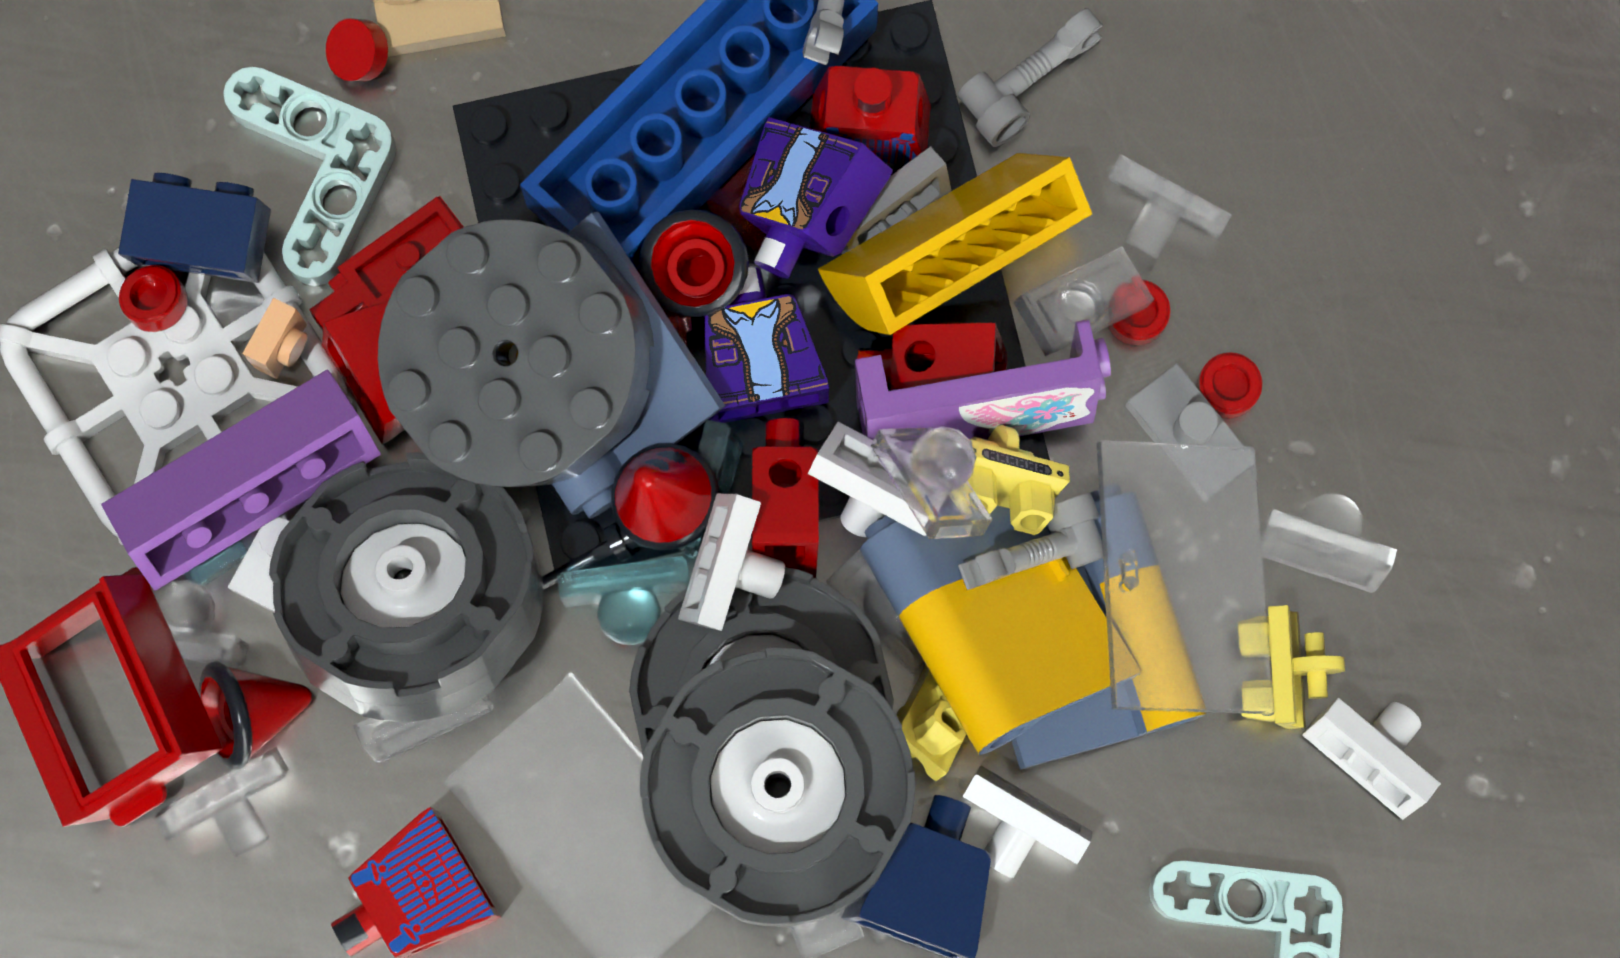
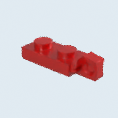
(376, 269)

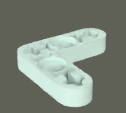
(330, 145)
(1277, 909)

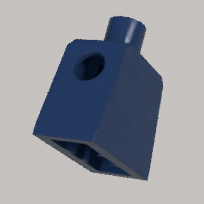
(930, 886)

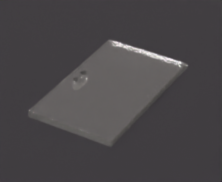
(1194, 572)
(569, 792)

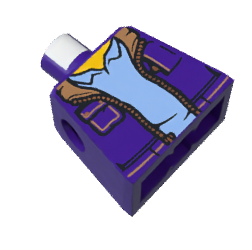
(808, 192)
(762, 355)

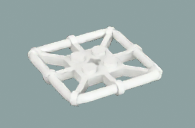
(131, 368)

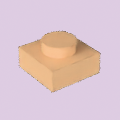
(277, 339)

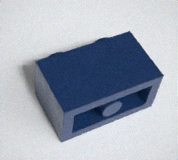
(195, 228)

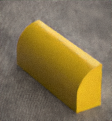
(956, 241)

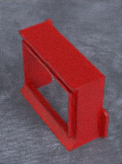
(157, 680)

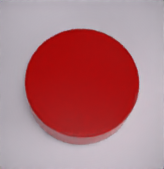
(356, 50)
(153, 298)
(1146, 324)
(1230, 384)

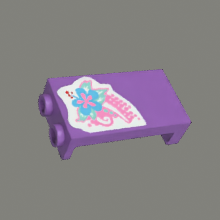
(1022, 398)

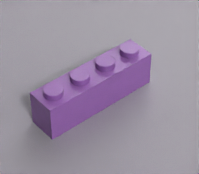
(239, 480)

